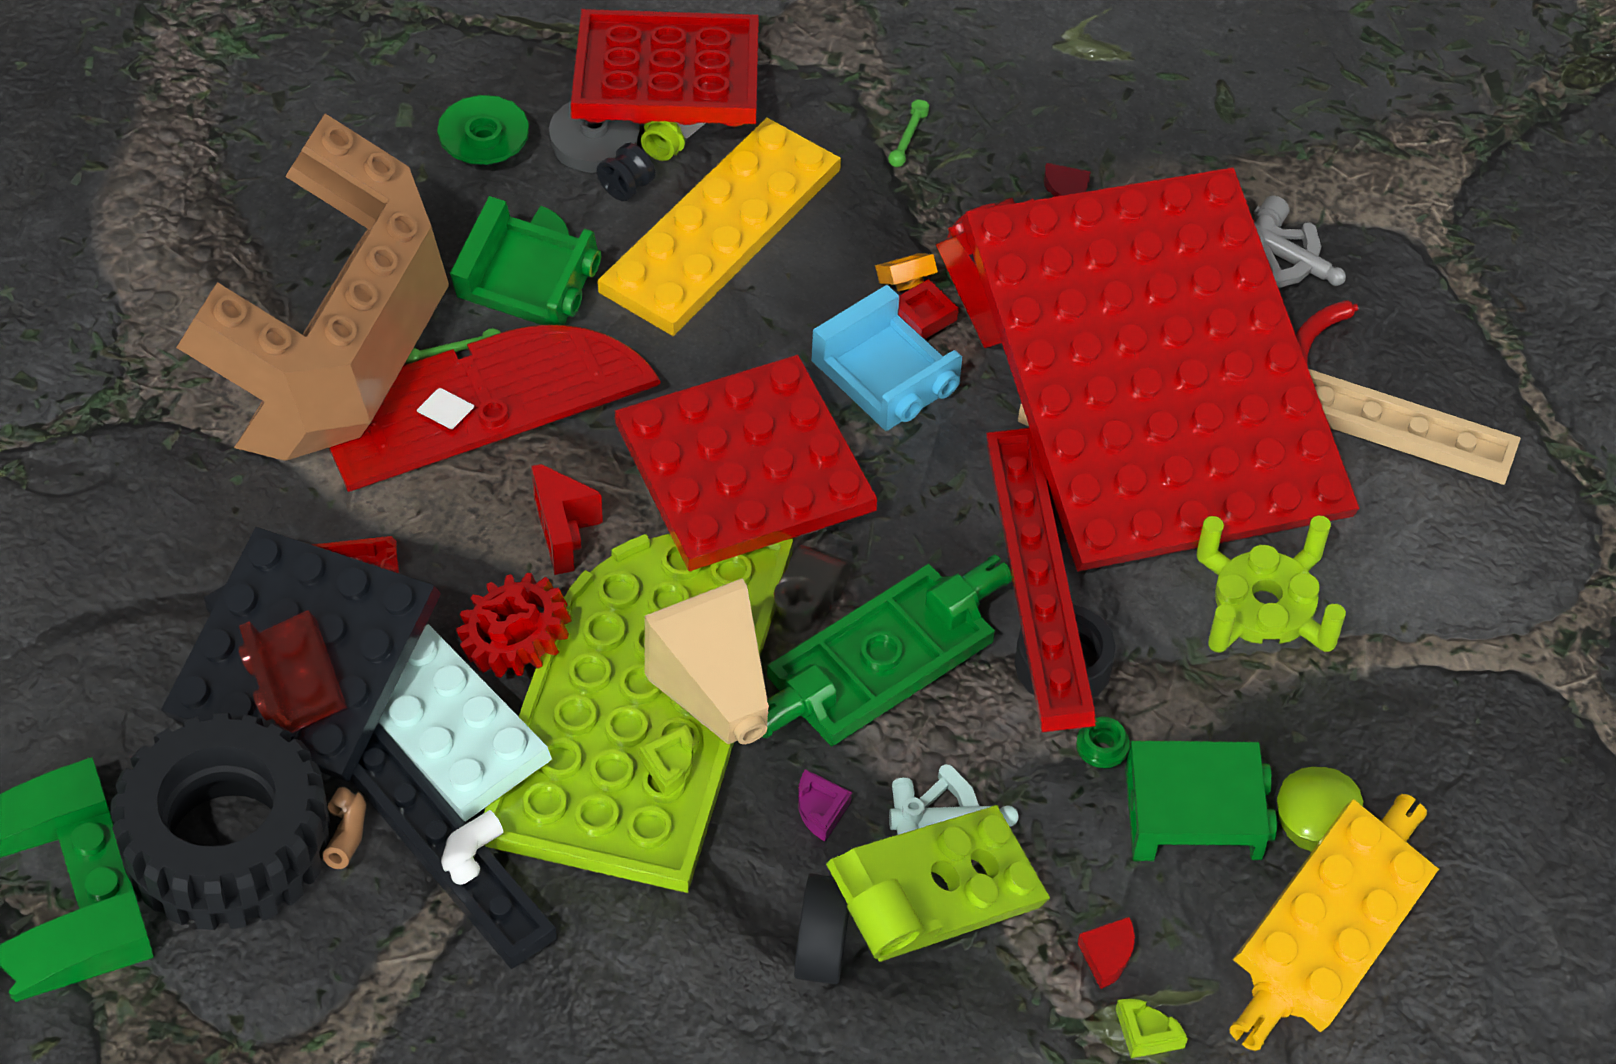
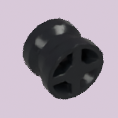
(625, 171)

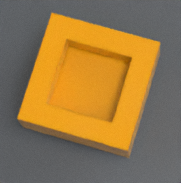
(906, 271)

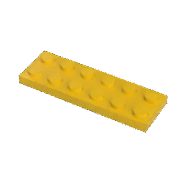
(719, 226)

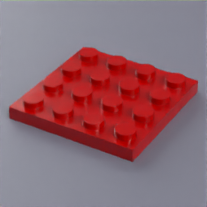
(666, 67)
(744, 462)

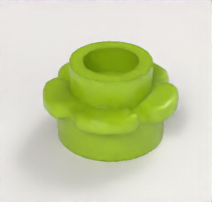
(662, 139)

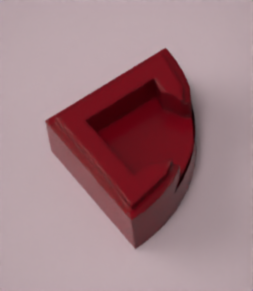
(1065, 180)

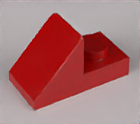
(562, 510)

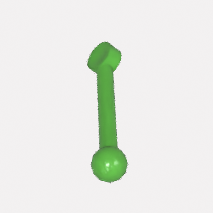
(919, 110)
(417, 354)

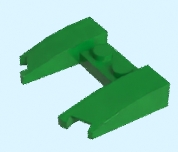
(108, 925)

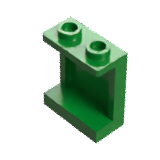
(524, 267)
(1198, 796)

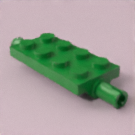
(884, 651)

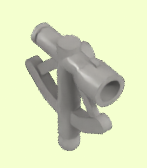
(1305, 260)

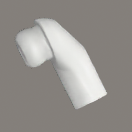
(463, 846)

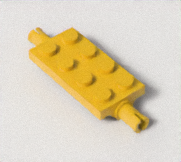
(1333, 919)

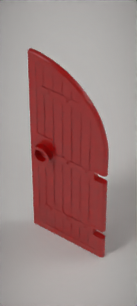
(511, 380)

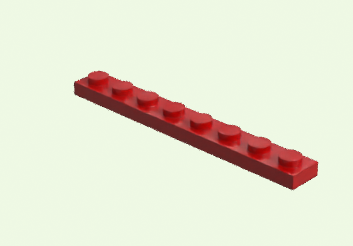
(1040, 583)

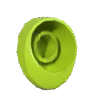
(1312, 801)

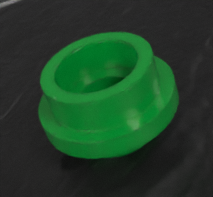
(1105, 731)

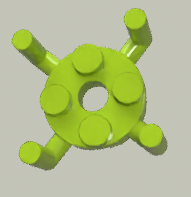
(1267, 570)

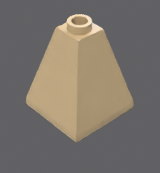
(710, 661)

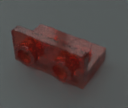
(291, 672)

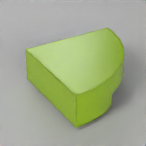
(669, 759)
(1148, 1029)

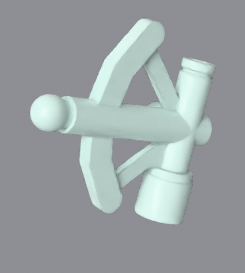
(912, 813)

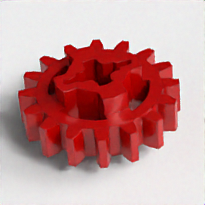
(514, 625)

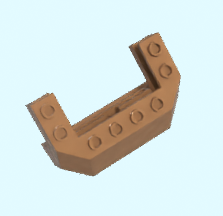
(337, 373)

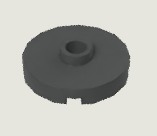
(587, 143)

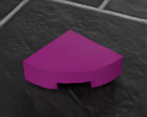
(821, 803)

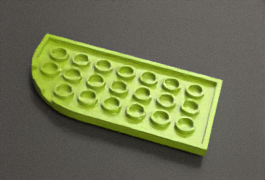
(596, 709)

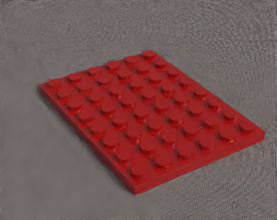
(1157, 367)

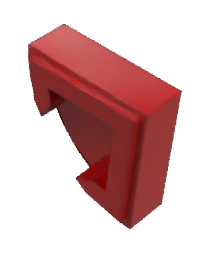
(1108, 950)

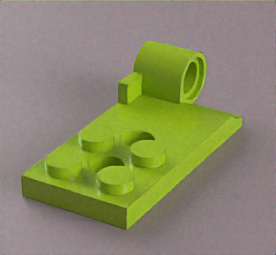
(903, 907)

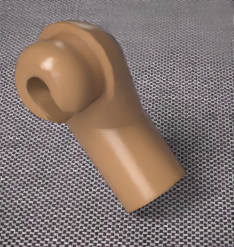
(349, 832)

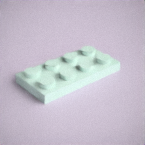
(459, 729)

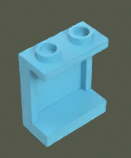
(883, 360)

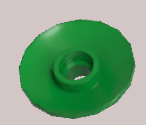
(483, 129)

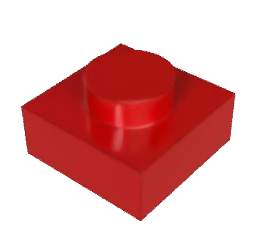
(927, 309)

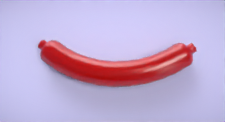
(1320, 321)

